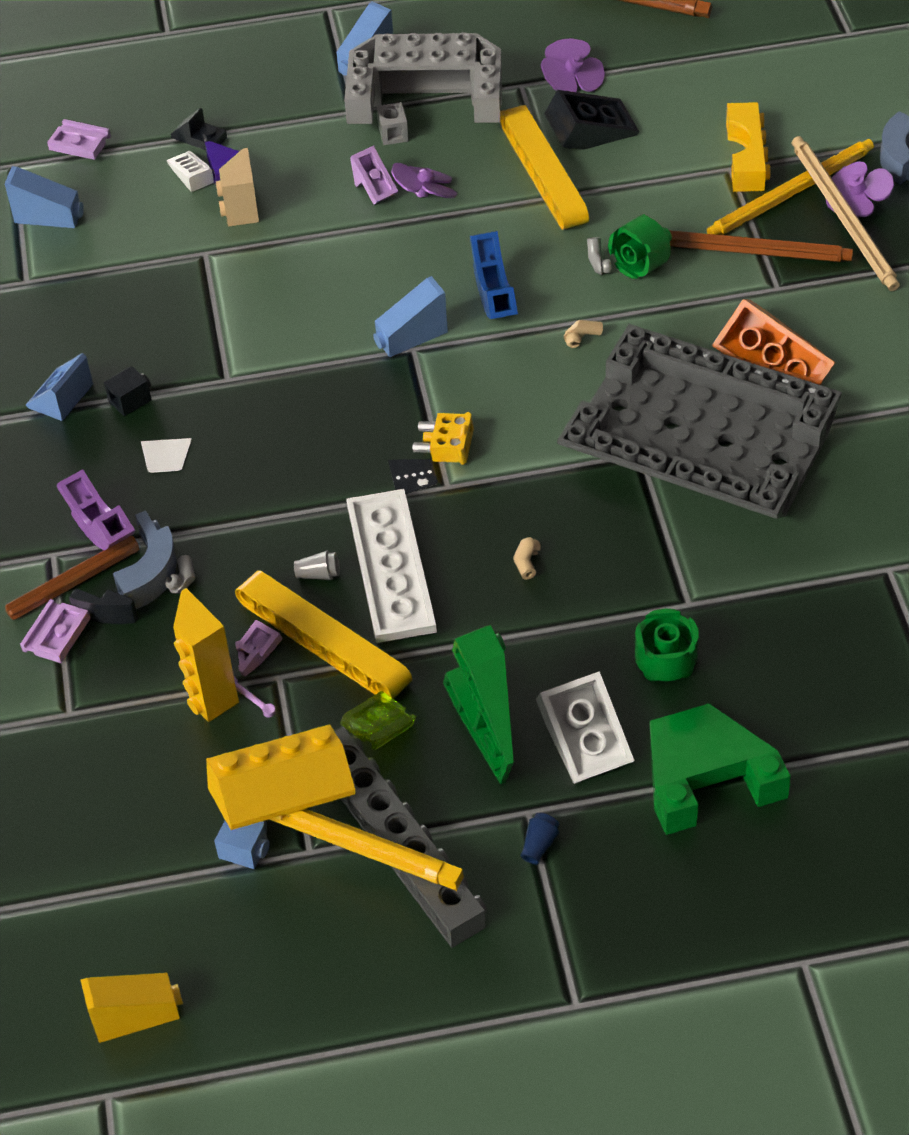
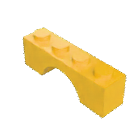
(748, 165)

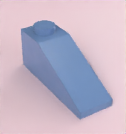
(243, 844)

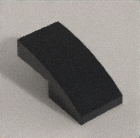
(109, 609)

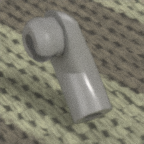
(595, 256)
(184, 578)

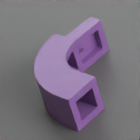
(98, 522)

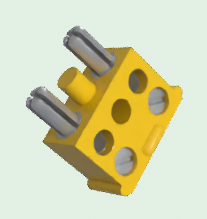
(448, 437)

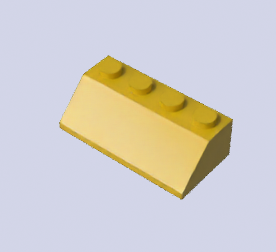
(204, 658)
(279, 777)

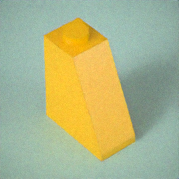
(130, 1003)

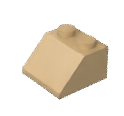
(237, 191)

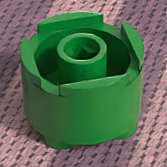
(640, 246)
(666, 645)

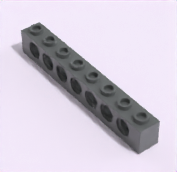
(453, 921)

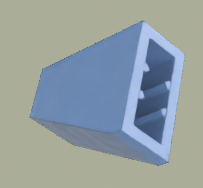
(373, 21)
(41, 201)
(413, 319)

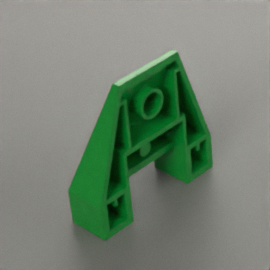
(481, 696)
(705, 749)

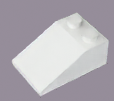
(585, 727)

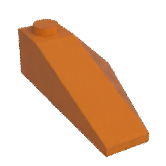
(767, 342)

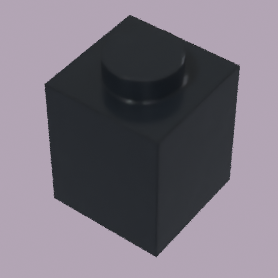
(128, 390)

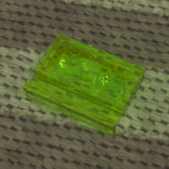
(377, 720)

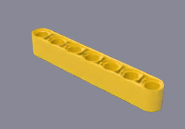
(544, 167)
(323, 635)

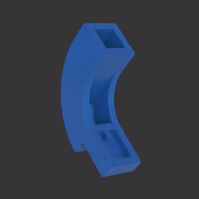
(493, 287)

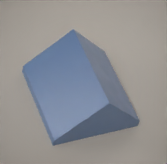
(63, 389)

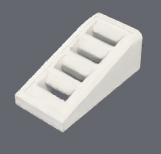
(191, 170)

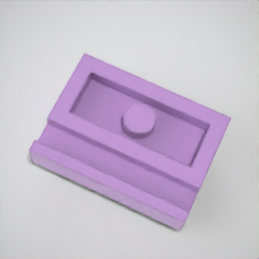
(79, 139)
(55, 631)

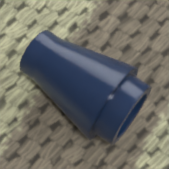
(540, 835)

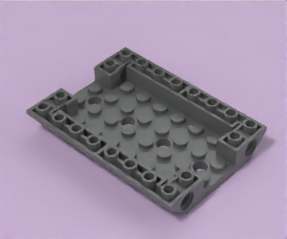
(711, 402)

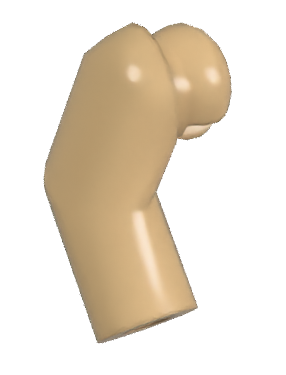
(579, 329)
(523, 554)

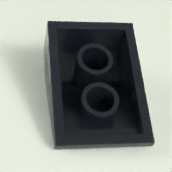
(588, 119)

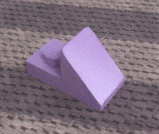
(372, 174)

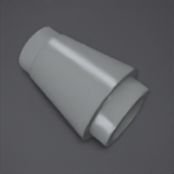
(318, 566)

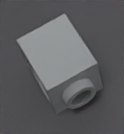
(392, 123)

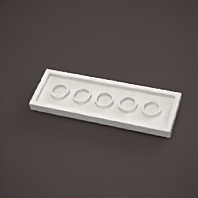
(391, 566)

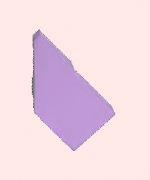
(256, 646)

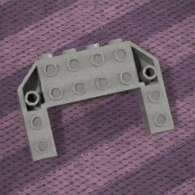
(424, 65)

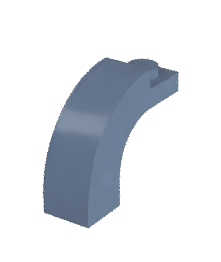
(895, 147)
(147, 577)

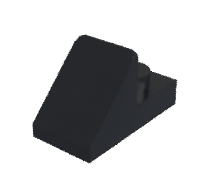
(196, 132)

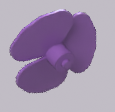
(566, 62)
(422, 181)
(856, 190)

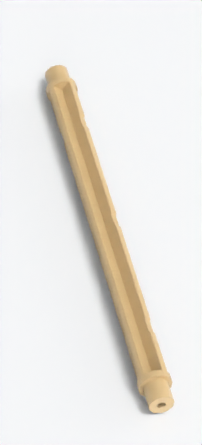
(845, 214)

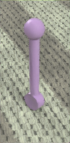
(268, 709)

